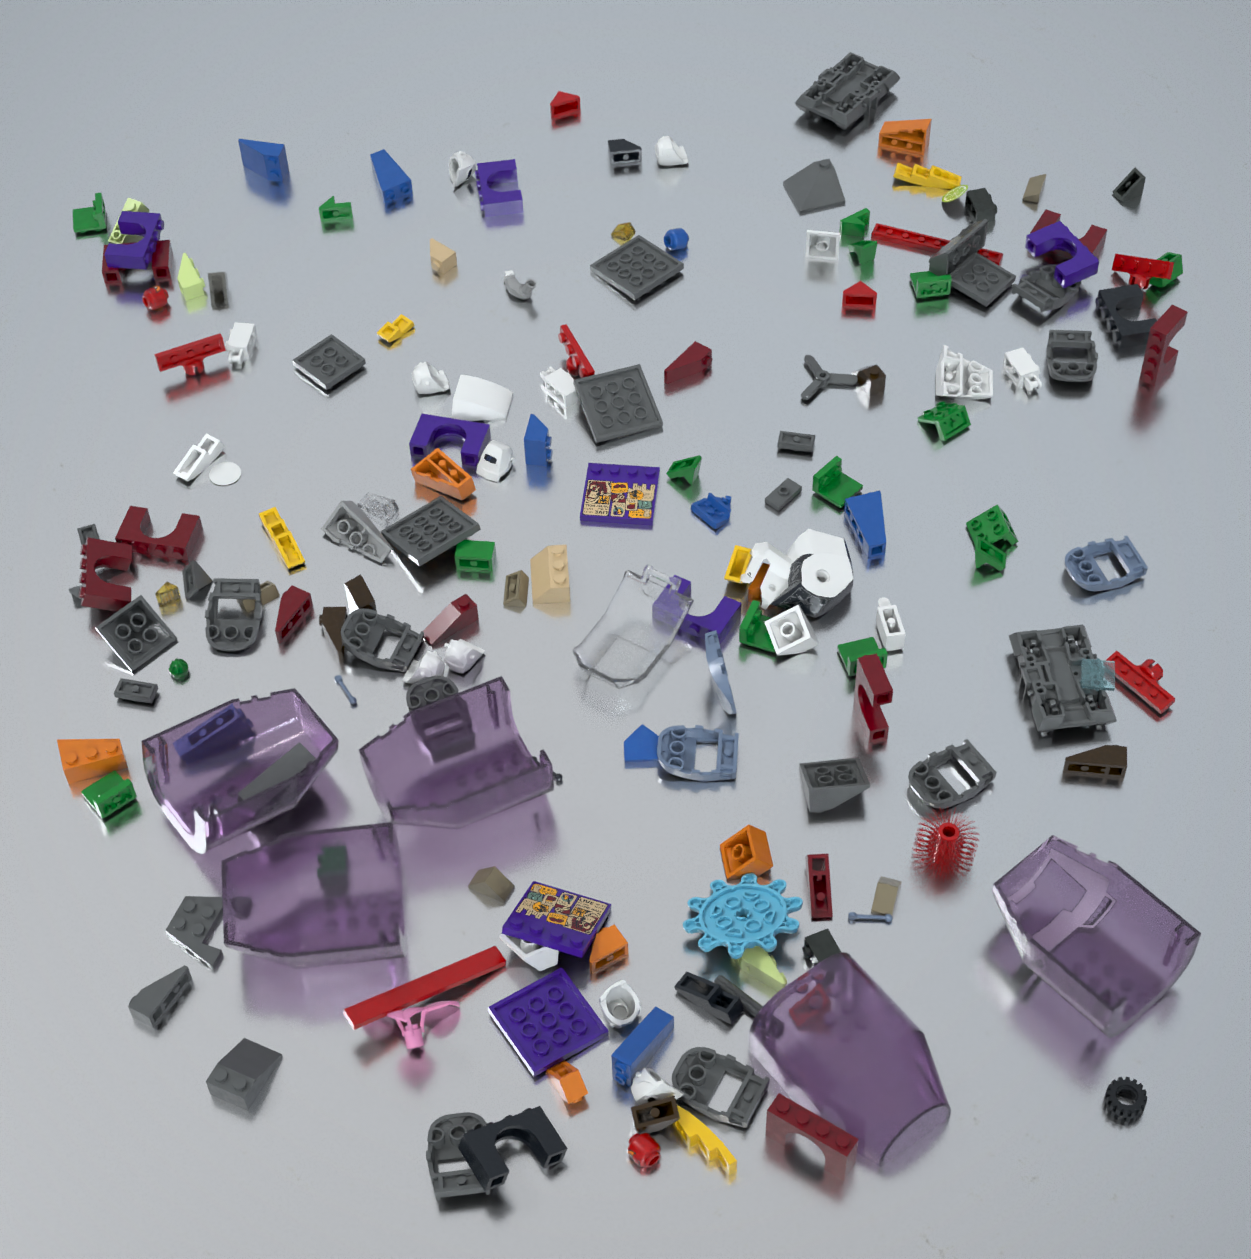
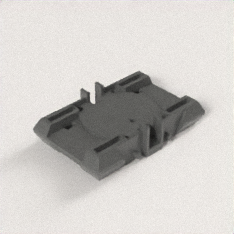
(847, 88)
(1054, 678)

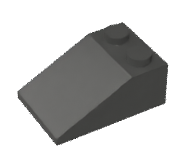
(242, 1073)

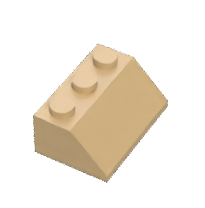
(550, 575)

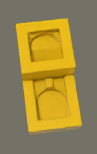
(395, 330)

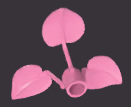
(412, 1032)

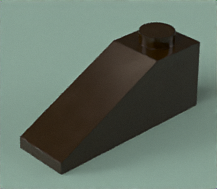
(332, 622)
(1101, 761)

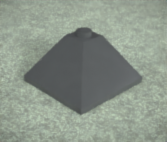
(815, 187)
(136, 633)
(832, 782)

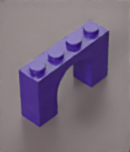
(495, 202)
(1059, 237)
(140, 253)
(432, 428)
(721, 619)

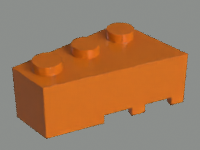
(906, 135)
(443, 475)
(90, 757)

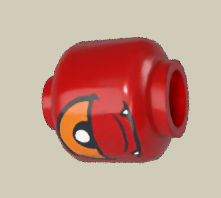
(155, 297)
(644, 1149)

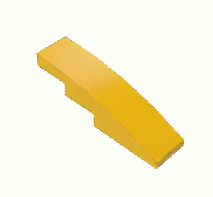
(931, 177)
(281, 538)
(696, 1132)

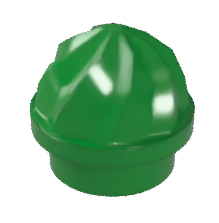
(178, 668)

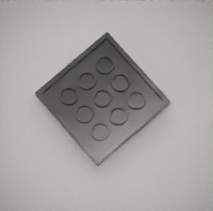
(636, 267)
(618, 403)
(430, 530)

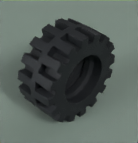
(1122, 1110)

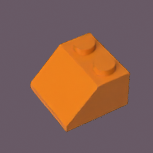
(746, 853)

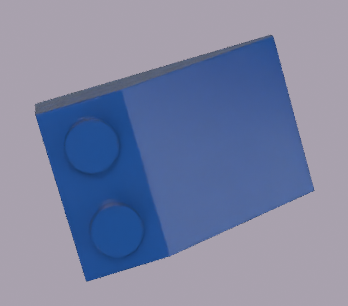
(264, 158)

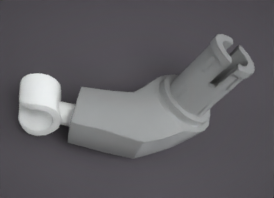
(517, 289)

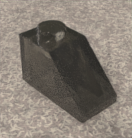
(218, 289)

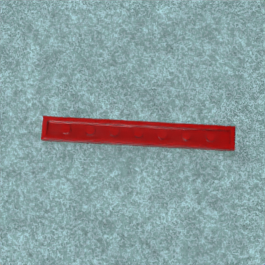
(922, 241)
(424, 987)

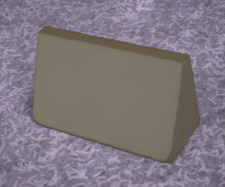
(1034, 188)
(516, 589)
(268, 593)

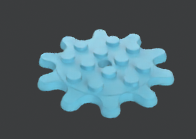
(761, 904)

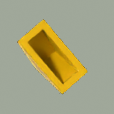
(738, 564)

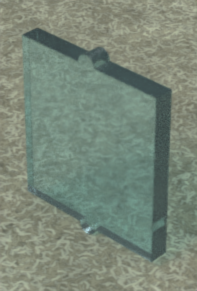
(1098, 674)

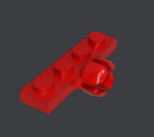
(1142, 269)
(190, 354)
(577, 361)
(1143, 681)

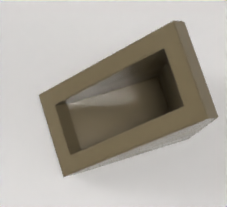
(492, 884)
(885, 896)

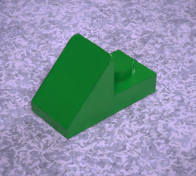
(335, 211)
(855, 224)
(864, 249)
(686, 467)
(989, 554)

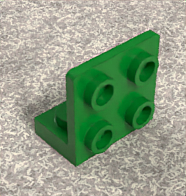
(90, 217)
(928, 284)
(947, 417)
(834, 484)
(992, 526)
(753, 629)
(853, 650)
(109, 793)

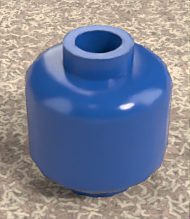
(676, 239)

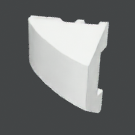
(961, 378)
(480, 400)

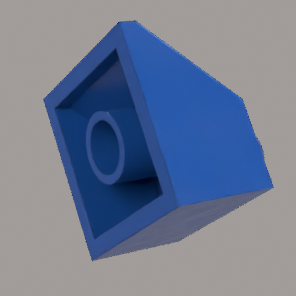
(537, 443)

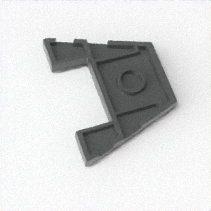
(194, 924)

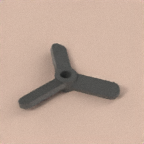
(824, 378)

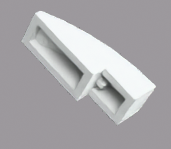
(199, 458)

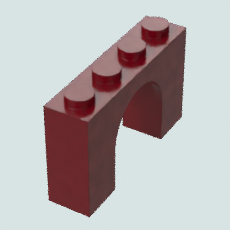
(1093, 239)
(160, 261)
(1159, 355)
(176, 545)
(95, 591)
(871, 691)
(837, 1145)

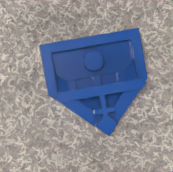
(713, 510)
(641, 746)

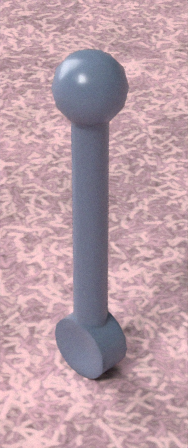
(338, 679)
(852, 916)

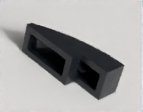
(710, 997)

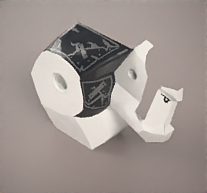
(811, 575)

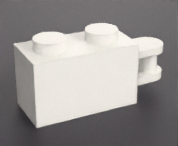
(241, 342)
(1022, 369)
(560, 386)
(890, 625)

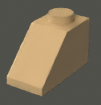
(441, 257)

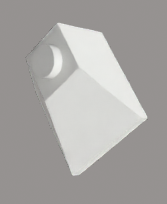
(822, 245)
(791, 632)
(533, 954)

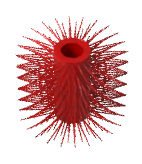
(945, 844)

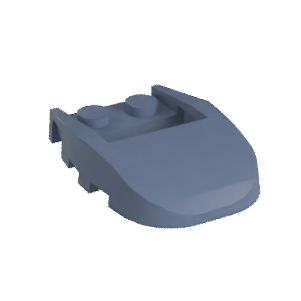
(1087, 573)
(719, 672)
(678, 747)

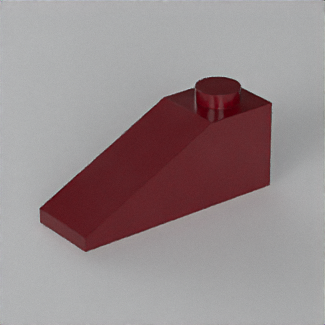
(690, 362)
(292, 609)
(451, 620)
(819, 885)

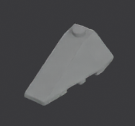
(356, 531)

